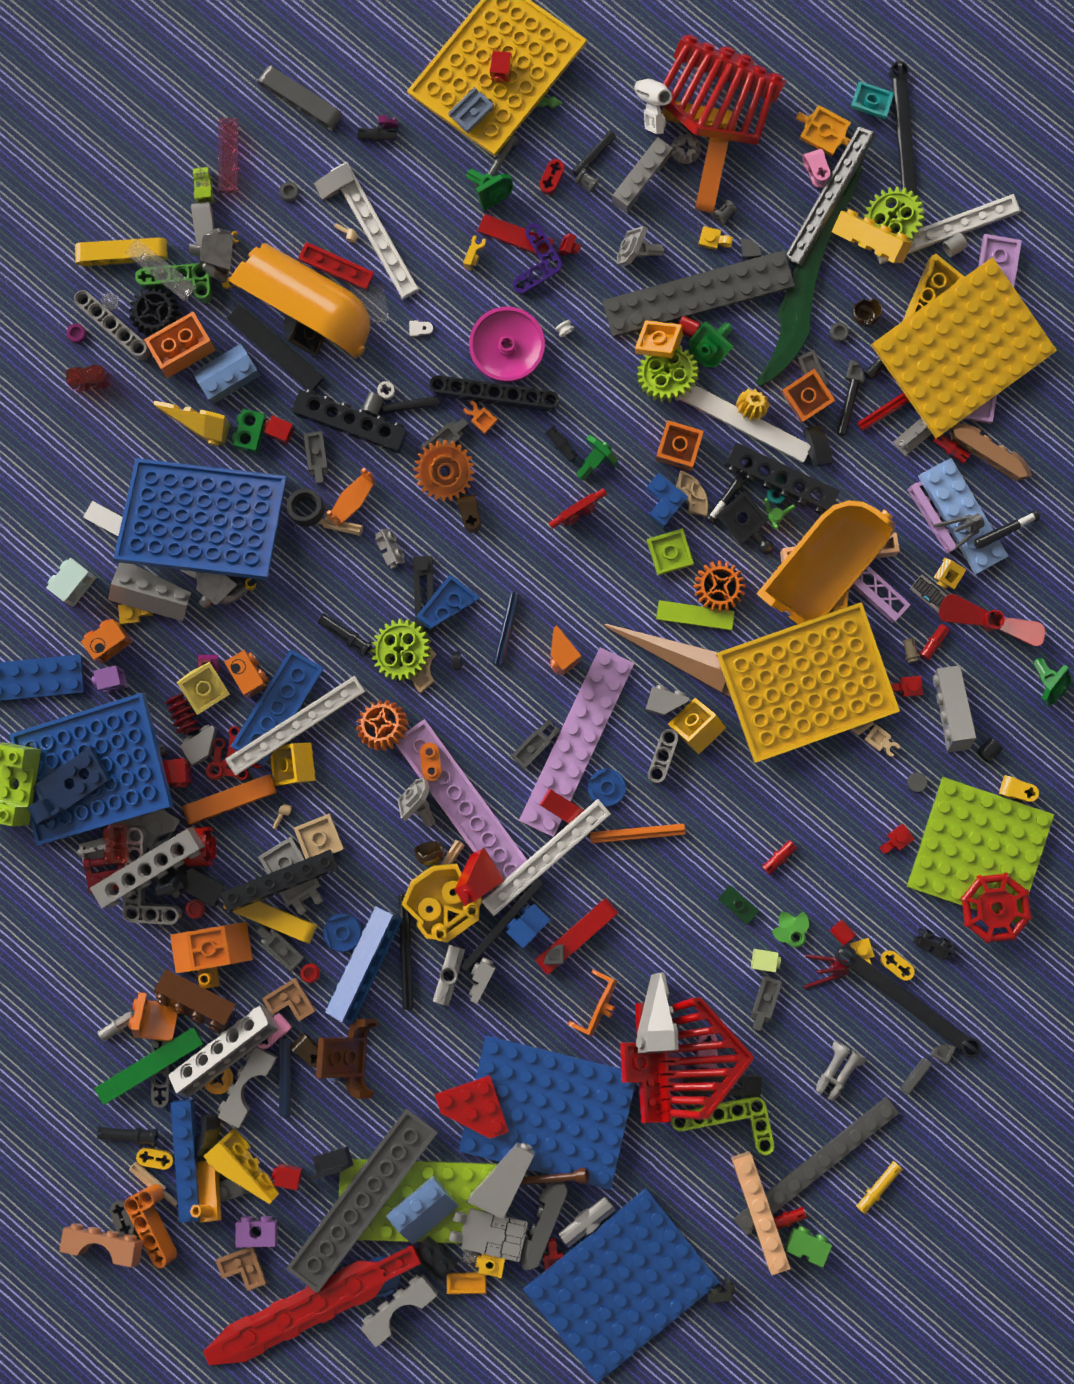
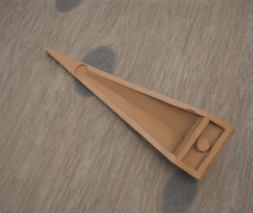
(693, 660)

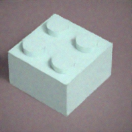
(70, 582)

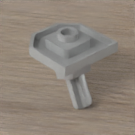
(636, 246)
(415, 802)

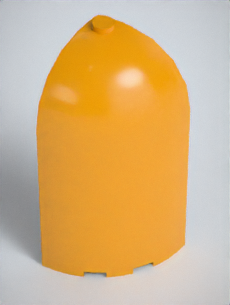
(305, 297)
(828, 560)

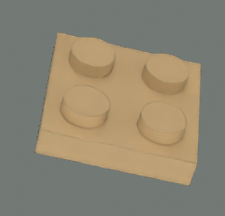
(318, 836)

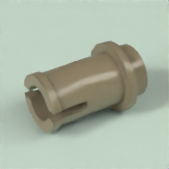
(911, 650)

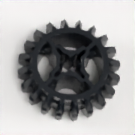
(147, 315)

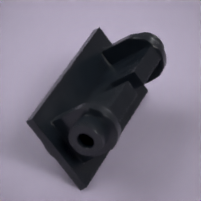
(942, 946)

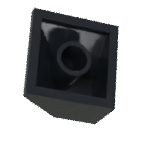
(302, 336)

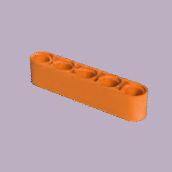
(229, 799)

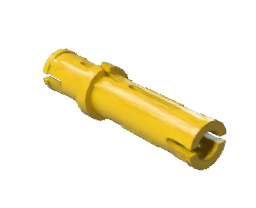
(879, 1187)

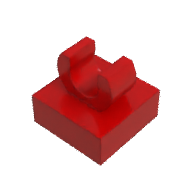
(568, 245)

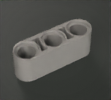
(202, 219)
(669, 749)

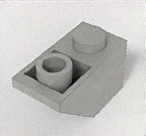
(663, 702)
(199, 747)

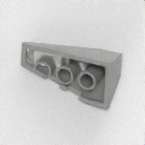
(656, 1029)

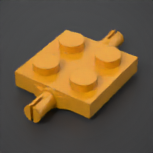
(824, 130)

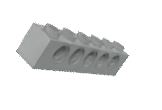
(104, 890)
(223, 1052)

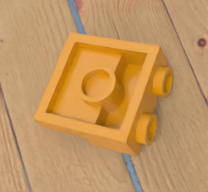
(659, 339)

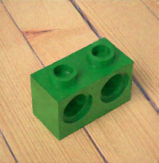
(255, 431)

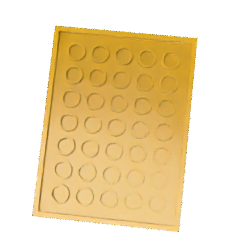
(540, 54)
(963, 347)
(807, 682)

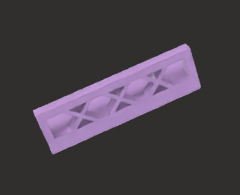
(931, 517)
(879, 603)

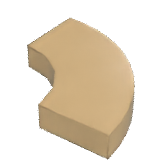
(696, 495)
(424, 678)

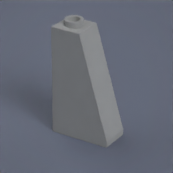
(501, 1184)

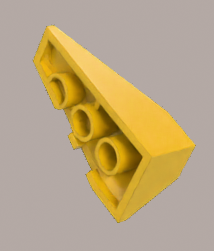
(206, 424)
(235, 1162)

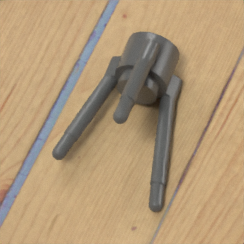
(971, 523)

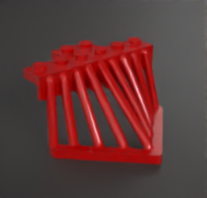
(730, 68)
(653, 1071)

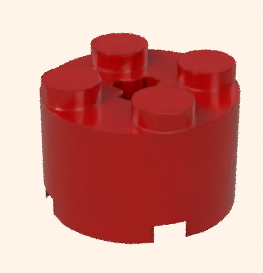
(207, 852)

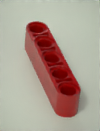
(580, 932)

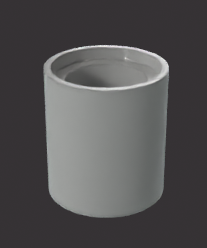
(955, 245)

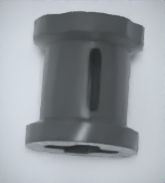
(587, 181)
(725, 212)

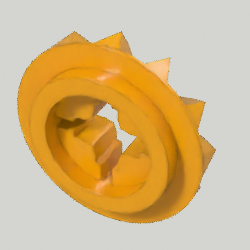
(219, 1088)

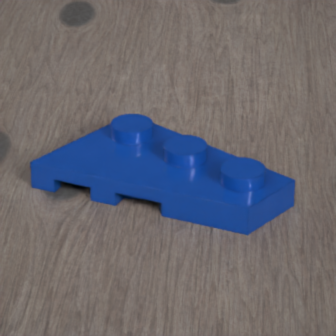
(446, 602)

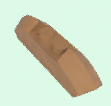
(996, 456)

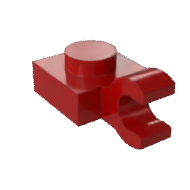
(909, 686)
(897, 838)
(553, 1256)

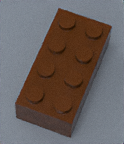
(194, 1001)

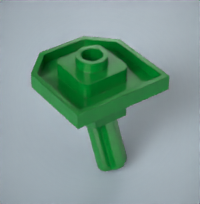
(491, 189)
(710, 345)
(600, 452)
(1055, 683)

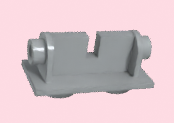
(912, 437)
(394, 555)
(92, 849)

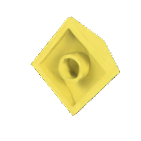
(203, 687)

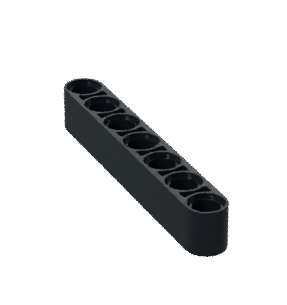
(486, 387)

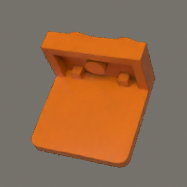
(152, 1020)

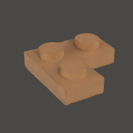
(292, 995)
(243, 1261)

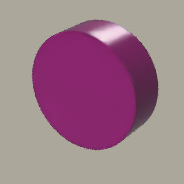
(76, 333)

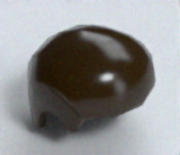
(867, 312)
(429, 853)

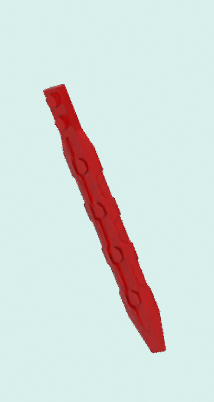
(304, 1309)

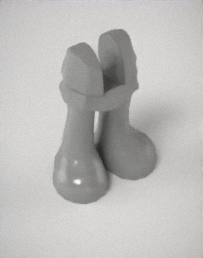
(841, 1052)

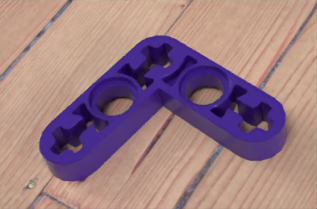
(542, 266)

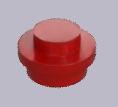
(195, 908)
(310, 973)

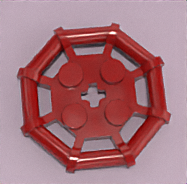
(988, 916)

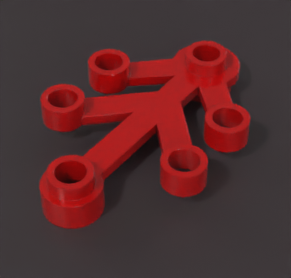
(223, 771)

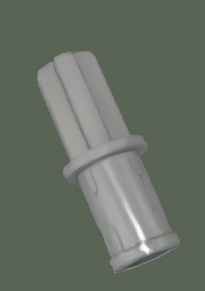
(115, 1027)

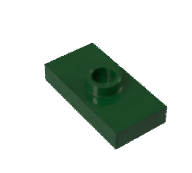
(738, 904)

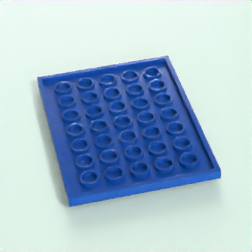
(200, 519)
(129, 751)
(556, 1104)
(621, 1285)

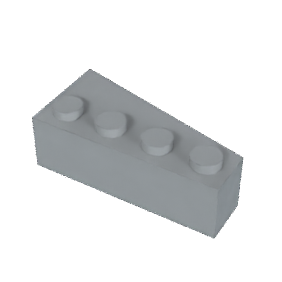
(148, 592)
(954, 709)

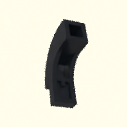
(176, 877)

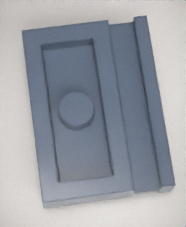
(471, 110)

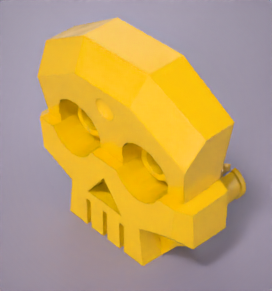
(433, 890)

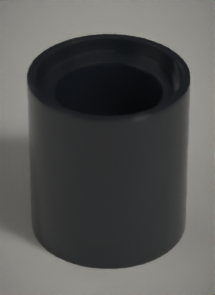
(989, 750)

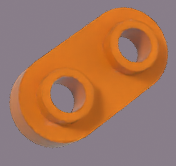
(430, 762)

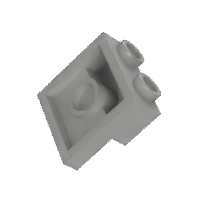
(482, 974)

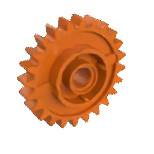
(457, 475)

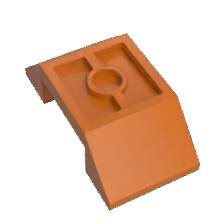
(211, 947)

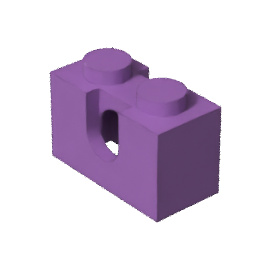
(109, 679)
(246, 1237)

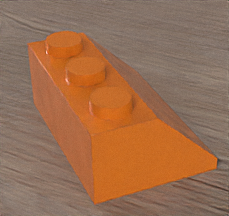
(180, 345)
(563, 653)

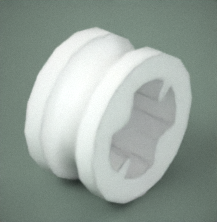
(564, 328)
(389, 386)

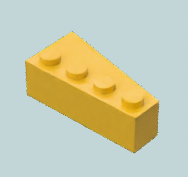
(872, 236)
(935, 279)

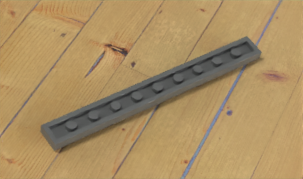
(822, 1160)

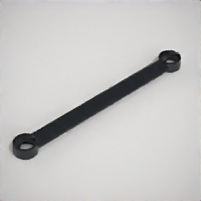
(903, 126)
(908, 1001)

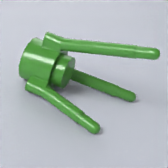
(776, 515)

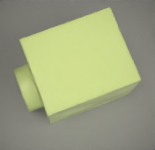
(765, 960)

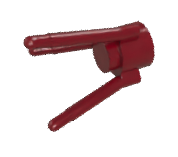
(836, 969)

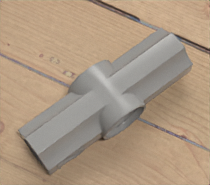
(444, 987)
(586, 1221)

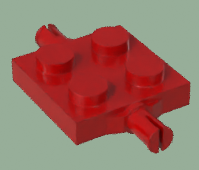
(584, 506)

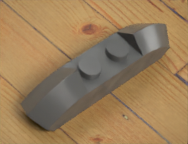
(534, 1247)

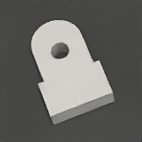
(416, 328)

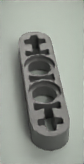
(166, 1071)

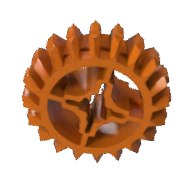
(724, 593)
(382, 712)

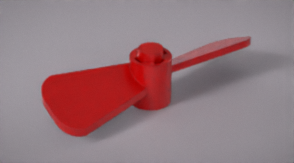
(958, 610)

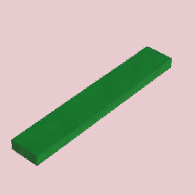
(149, 1065)

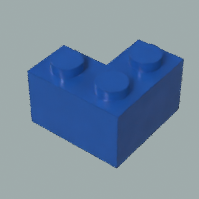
(669, 499)
(527, 925)

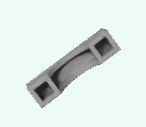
(647, 166)
(235, 1108)
(418, 1293)

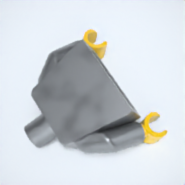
(216, 254)
(220, 588)

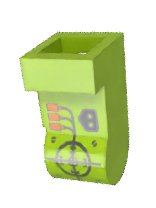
(202, 185)

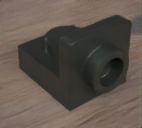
(717, 1294)

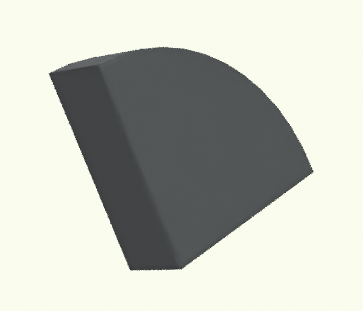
(749, 249)
(854, 372)
(555, 955)
(943, 1052)

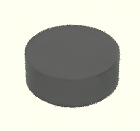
(289, 191)
(839, 332)
(917, 782)

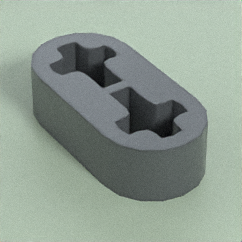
(118, 1220)

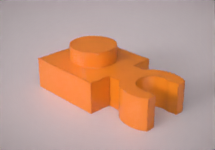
(482, 418)

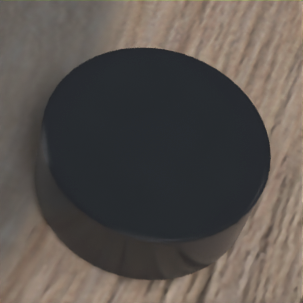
(457, 660)

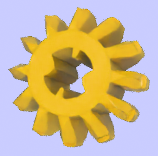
(752, 404)

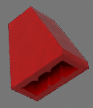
(478, 877)

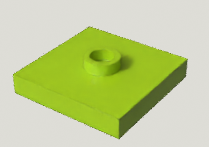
(670, 552)

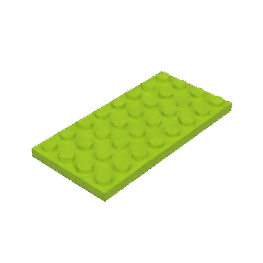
(456, 1177)

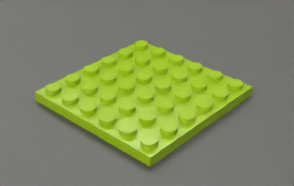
(976, 836)

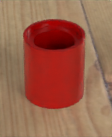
(689, 326)
(842, 932)

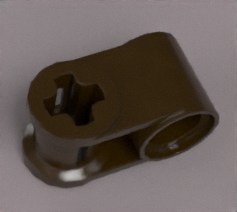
(469, 510)
(306, 1049)

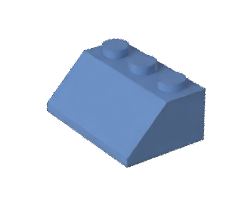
(226, 374)
(422, 1210)

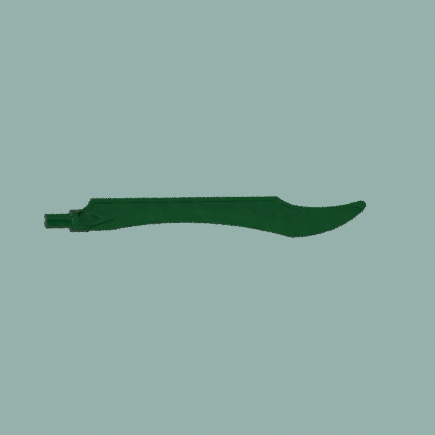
(797, 302)

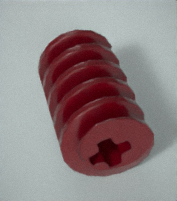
(181, 714)

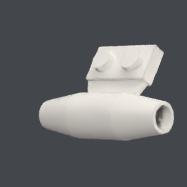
(655, 95)

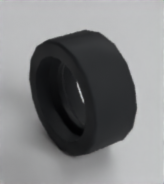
(300, 495)

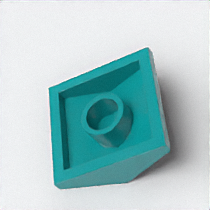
(872, 100)

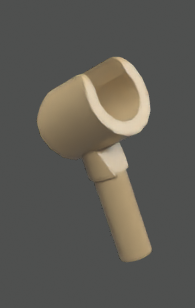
(351, 234)
(283, 810)

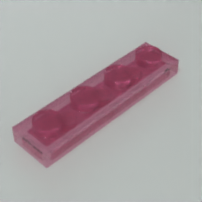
(228, 155)

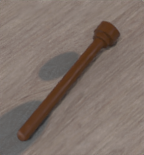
(580, 1175)

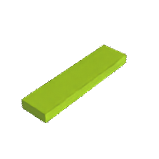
(694, 615)

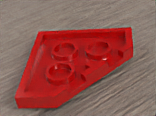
(474, 1106)

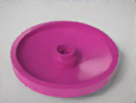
(507, 344)

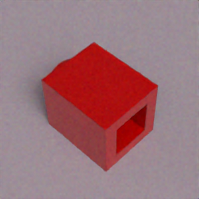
(501, 66)
(278, 429)
(287, 1176)

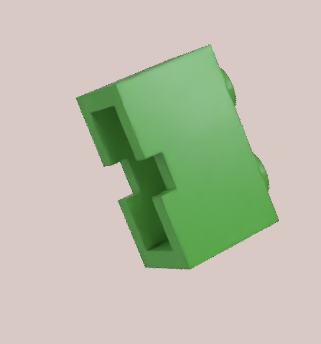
(803, 1243)

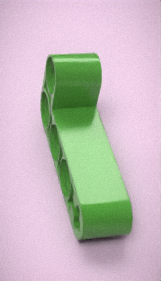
(192, 272)

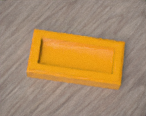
(466, 1283)

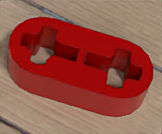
(555, 179)

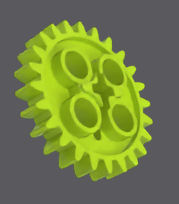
(907, 225)
(672, 387)
(385, 651)

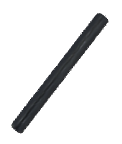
(406, 958)

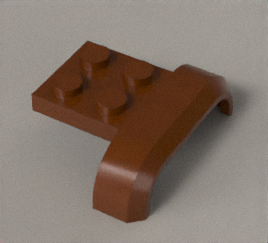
(347, 1058)

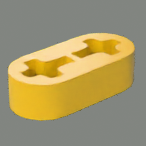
(894, 968)
(154, 1163)

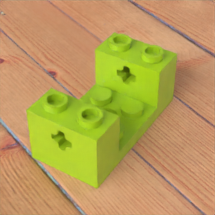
(22, 764)

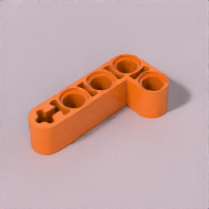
(711, 175)
(150, 1226)

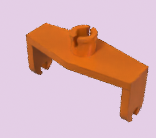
(351, 498)
(602, 1007)

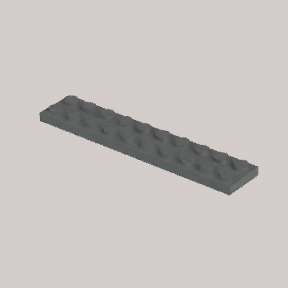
(699, 293)
(361, 1200)

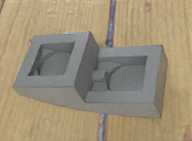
(334, 181)

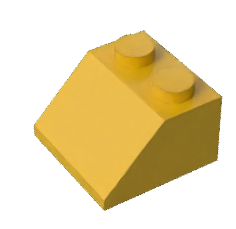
(697, 725)
(293, 764)

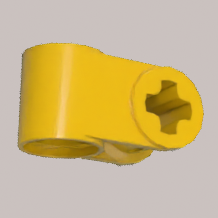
(1015, 789)

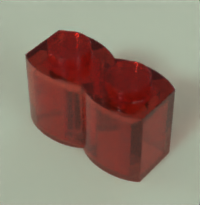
(90, 377)
(115, 839)

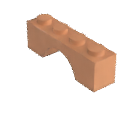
(123, 1249)

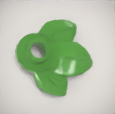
(791, 926)

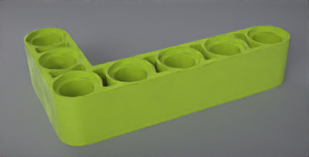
(728, 1116)

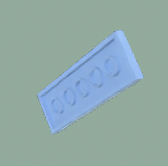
(955, 501)

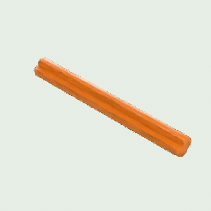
(637, 833)

